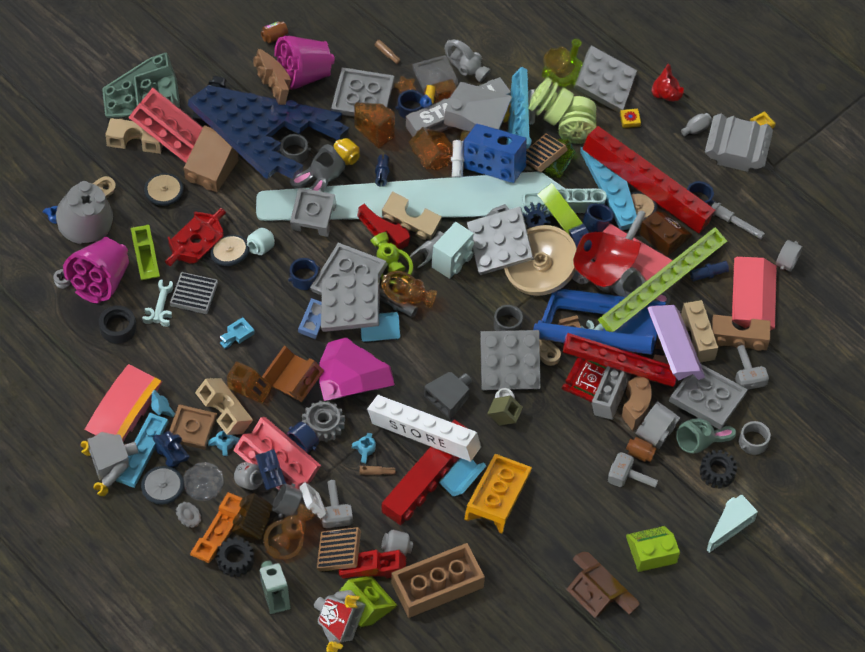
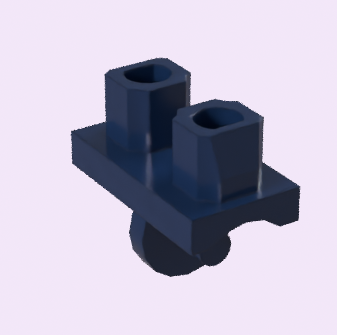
(171, 448)
(270, 469)

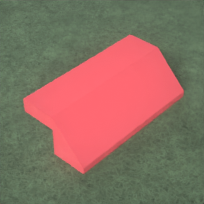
(167, 124)
(648, 260)
(753, 291)
(294, 461)

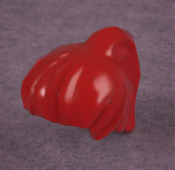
(667, 86)

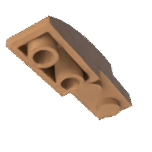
(274, 74)

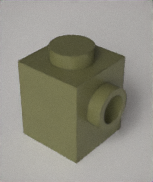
(505, 410)

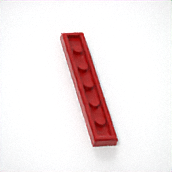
(619, 359)

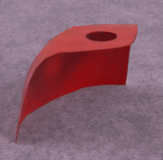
(612, 256)

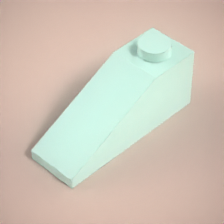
(735, 517)

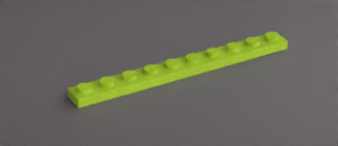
(662, 281)

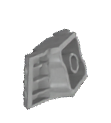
(738, 142)

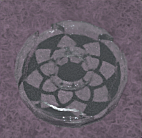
(203, 481)

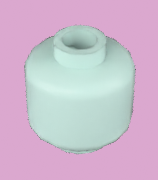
(260, 241)

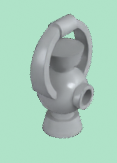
(466, 60)

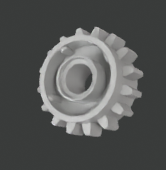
(327, 412)

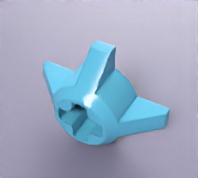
(160, 405)
(223, 445)
(365, 446)

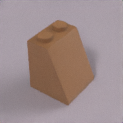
(210, 160)

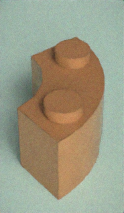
(639, 398)

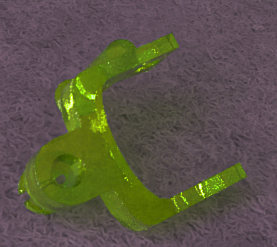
(572, 77)

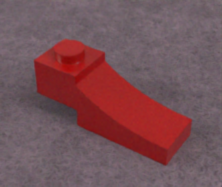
(396, 233)
(376, 564)

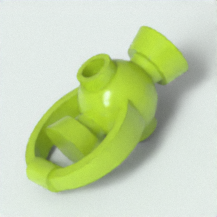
(390, 254)

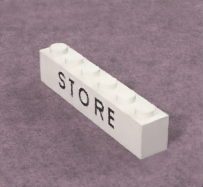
(424, 428)

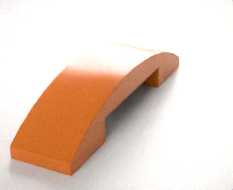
(219, 530)

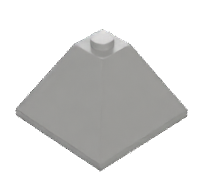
(475, 105)

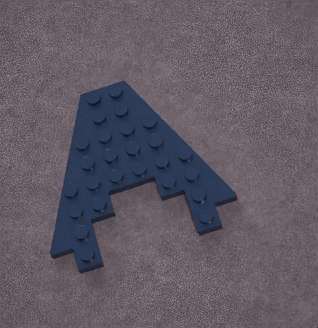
(251, 120)

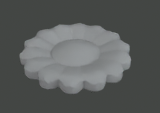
(188, 514)

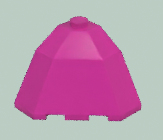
(351, 371)

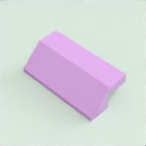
(676, 341)

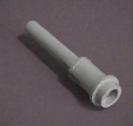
(728, 216)

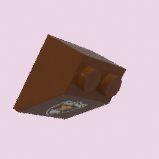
(664, 232)

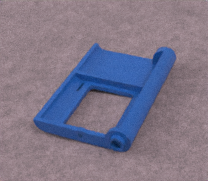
(633, 336)

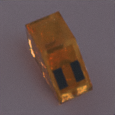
(248, 382)

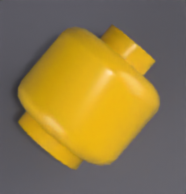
(347, 150)

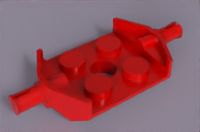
(202, 226)

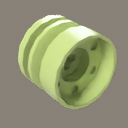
(549, 100)
(578, 120)

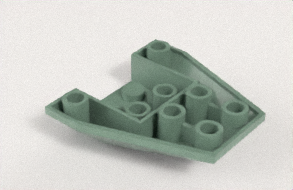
(131, 88)

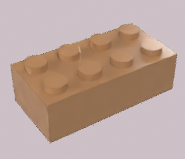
(437, 580)

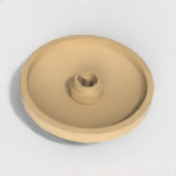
(552, 262)

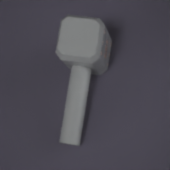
(750, 377)
(622, 469)
(336, 514)

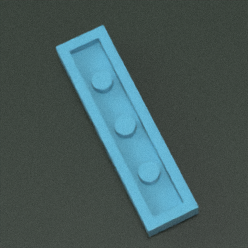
(153, 426)

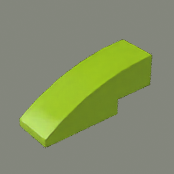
(559, 207)
(145, 252)

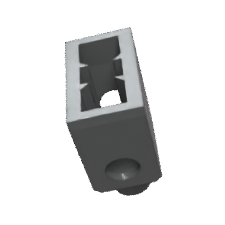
(448, 393)

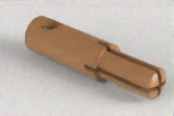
(386, 51)
(376, 470)

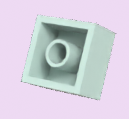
(452, 250)

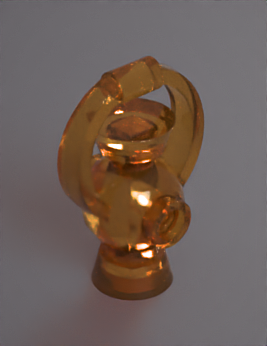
(412, 291)
(288, 533)

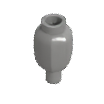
(697, 124)

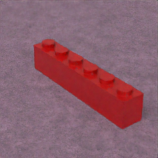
(418, 483)

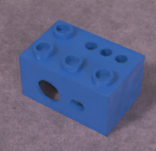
(490, 157)

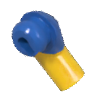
(428, 98)

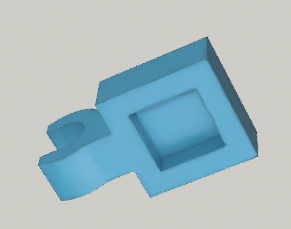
(237, 331)

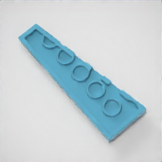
(519, 113)
(616, 189)

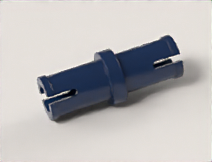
(382, 170)
(709, 271)

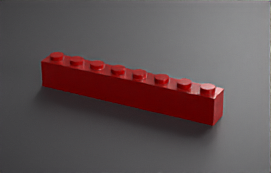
(648, 179)

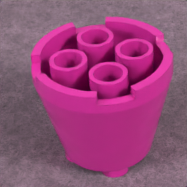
(303, 59)
(97, 269)

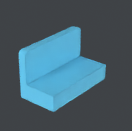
(387, 328)
(461, 476)

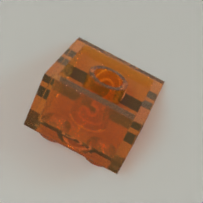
(374, 122)
(432, 148)

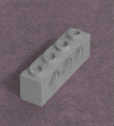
(610, 392)

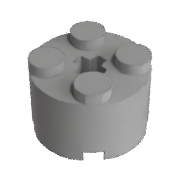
(657, 425)

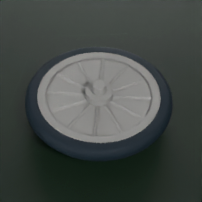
(162, 485)

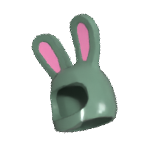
(698, 434)

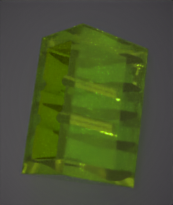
(558, 167)

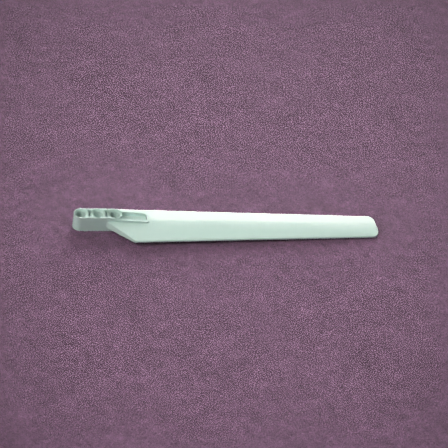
(444, 196)

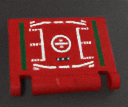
(584, 378)

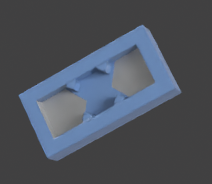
(311, 321)

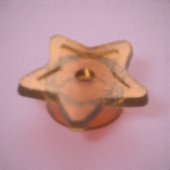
(403, 81)

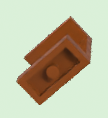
(292, 374)

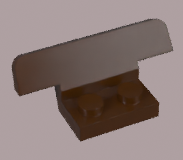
(598, 588)

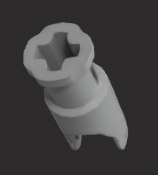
(427, 248)

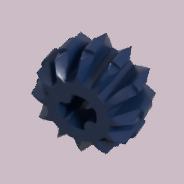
(536, 210)

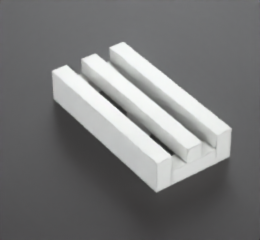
(312, 501)

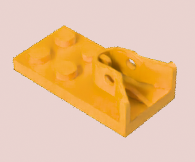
(498, 491)

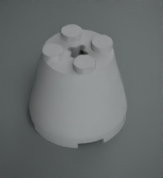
(84, 214)

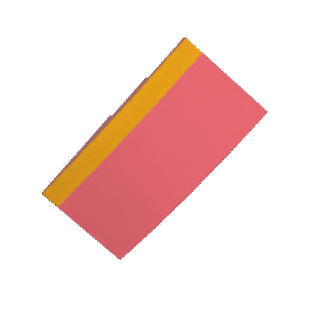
(124, 403)

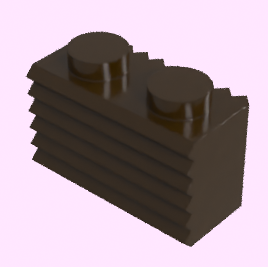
(252, 518)

